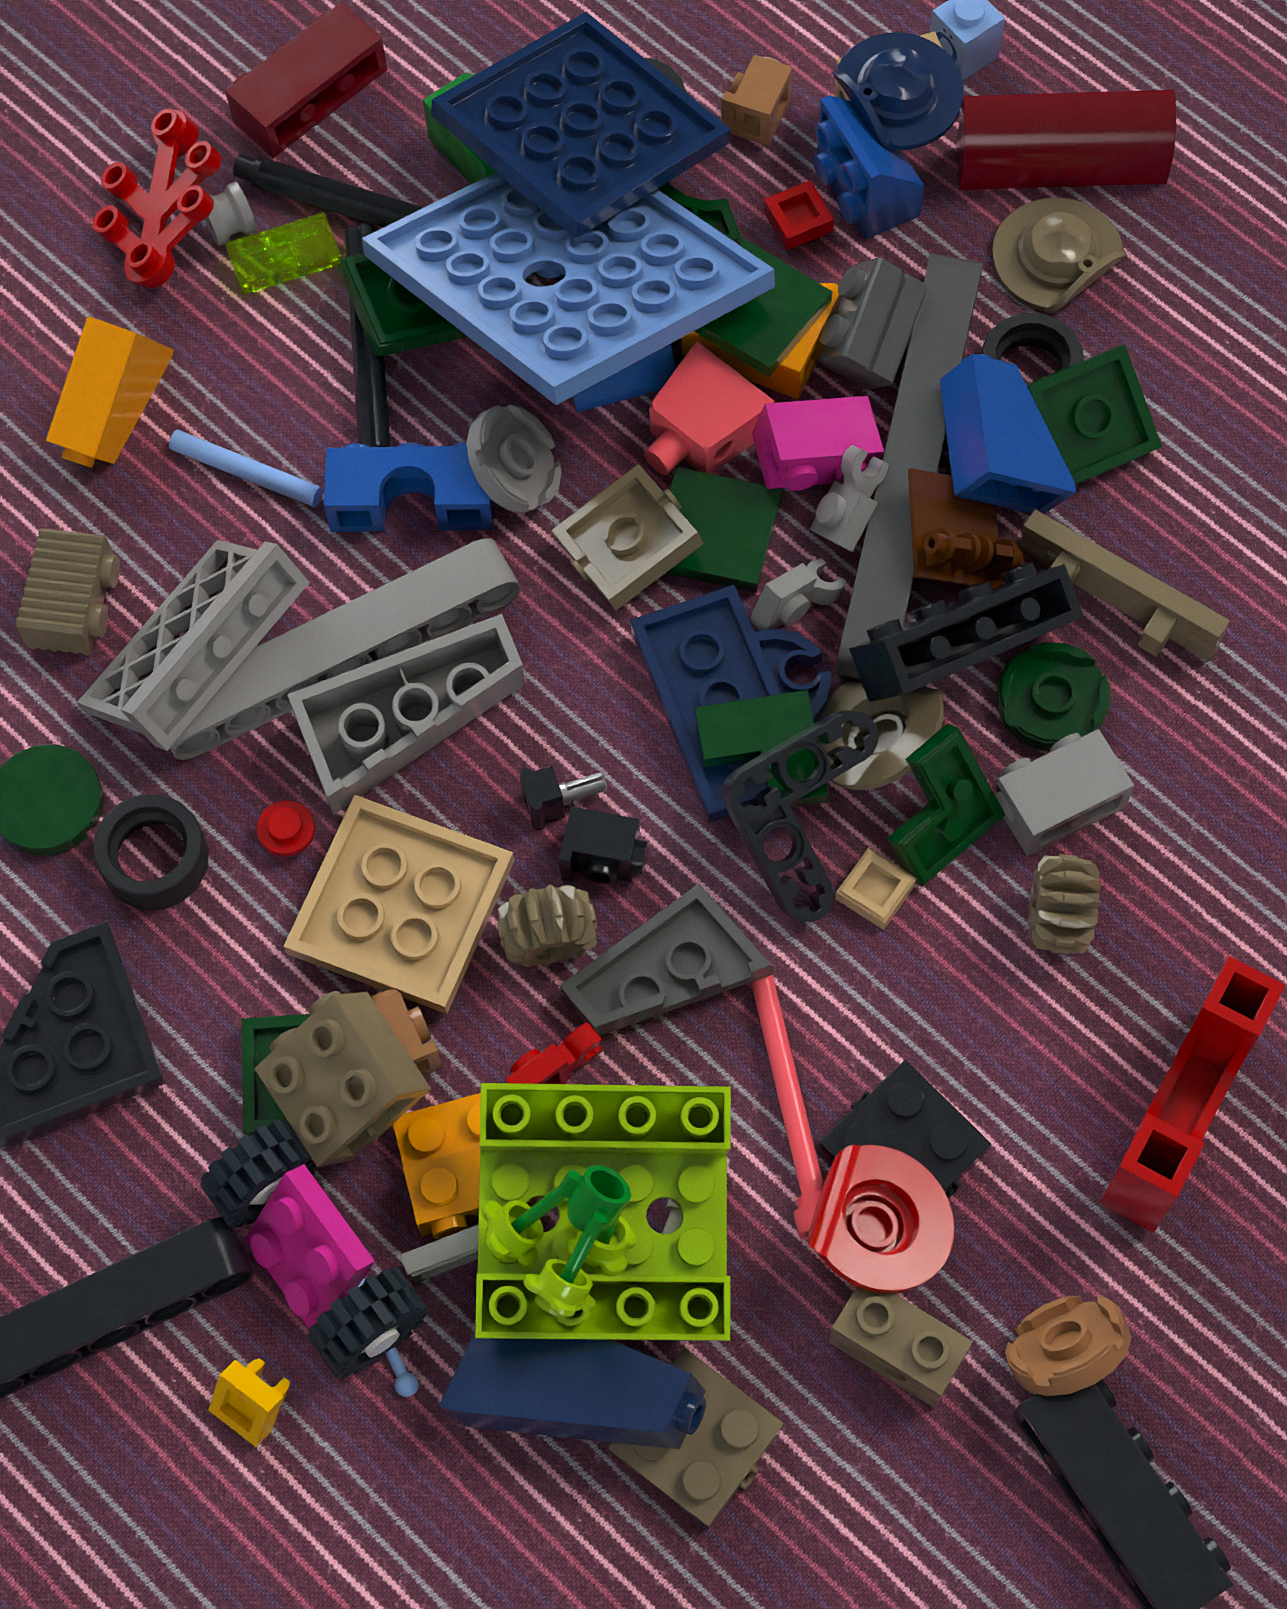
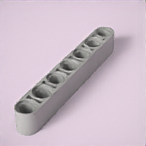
(369, 628)

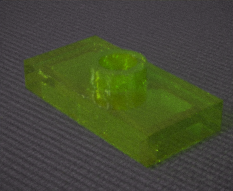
(283, 253)

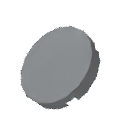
(513, 458)

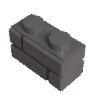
(871, 323)

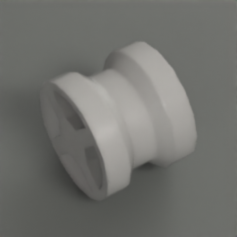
(230, 215)

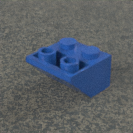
(872, 183)

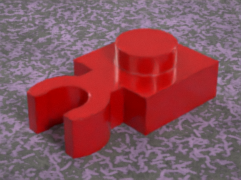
(557, 1063)

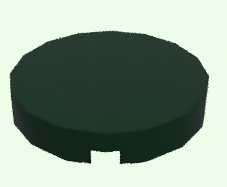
(1052, 694)
(48, 799)

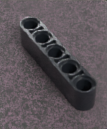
(119, 1302)

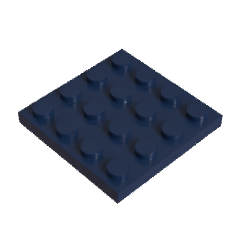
(580, 124)

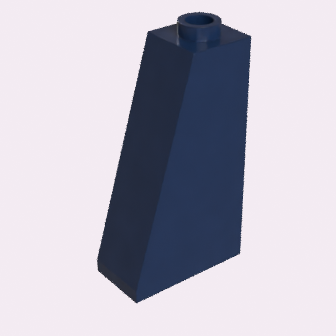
(574, 1392)

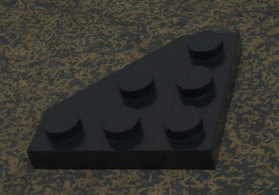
(74, 1039)

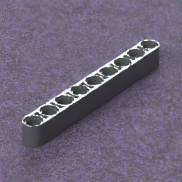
(914, 441)

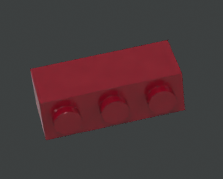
(306, 79)

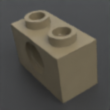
(900, 1343)

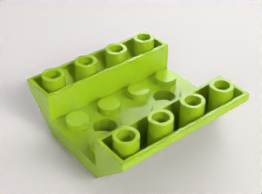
(664, 1147)

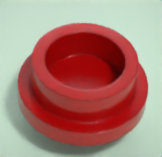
(286, 828)

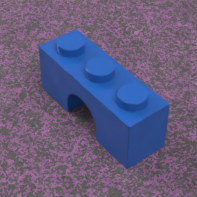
(367, 479)

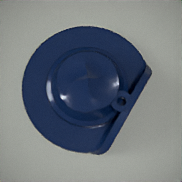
(902, 88)

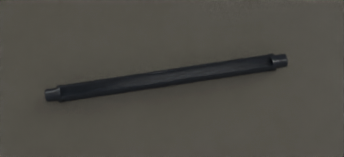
(325, 192)

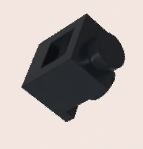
(602, 847)

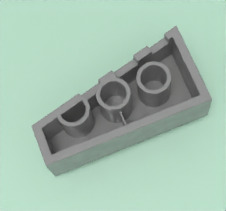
(403, 705)

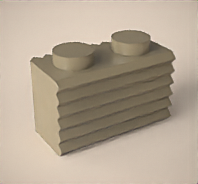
(67, 591)

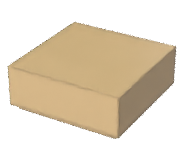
(875, 888)

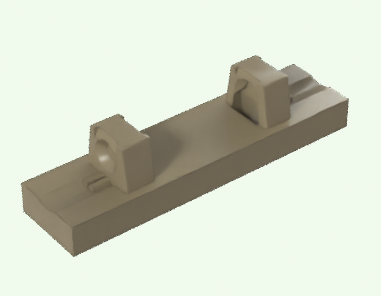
(1126, 587)

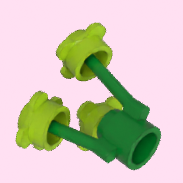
(602, 1238)

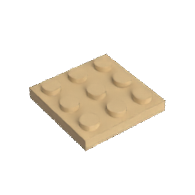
(399, 903)

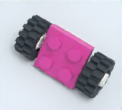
(311, 1250)

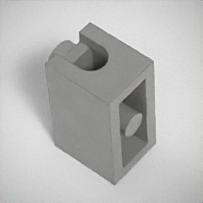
(1062, 790)

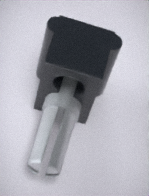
(547, 797)

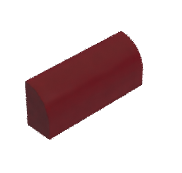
(1066, 139)

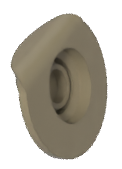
(1053, 251)
(902, 727)

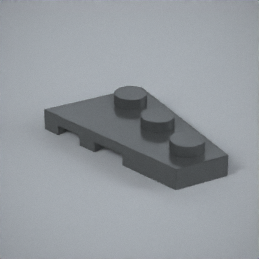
(665, 964)

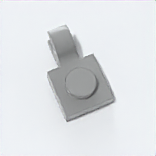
(848, 506)
(791, 594)

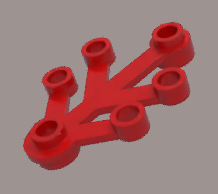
(150, 258)

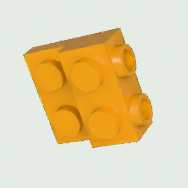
(443, 1164)

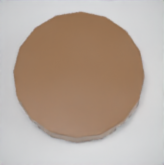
(1068, 1345)

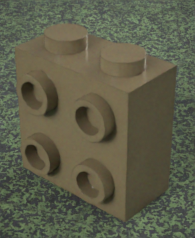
(341, 1077)

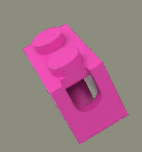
(805, 440)

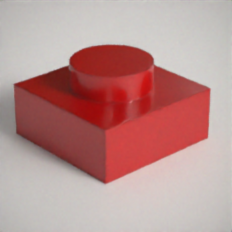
(798, 215)

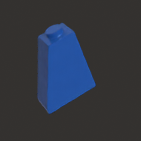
(1000, 439)

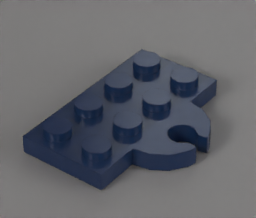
(710, 656)

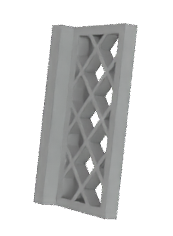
(219, 638)

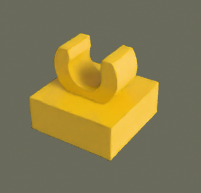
(247, 1401)

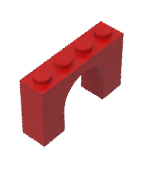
(1191, 1094)

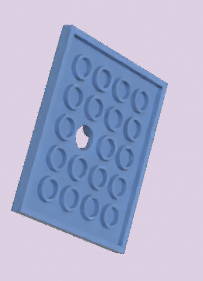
(623, 293)

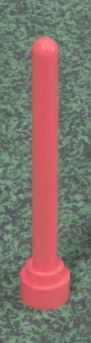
(790, 1102)

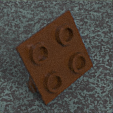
(955, 536)

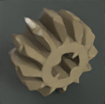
(1064, 904)
(547, 925)

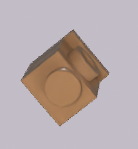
(758, 100)
(410, 1030)

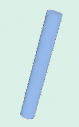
(245, 468)

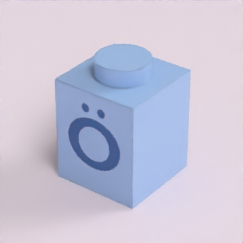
(969, 33)

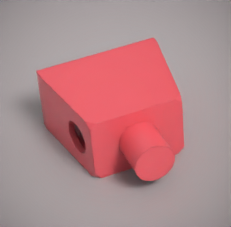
(703, 414)

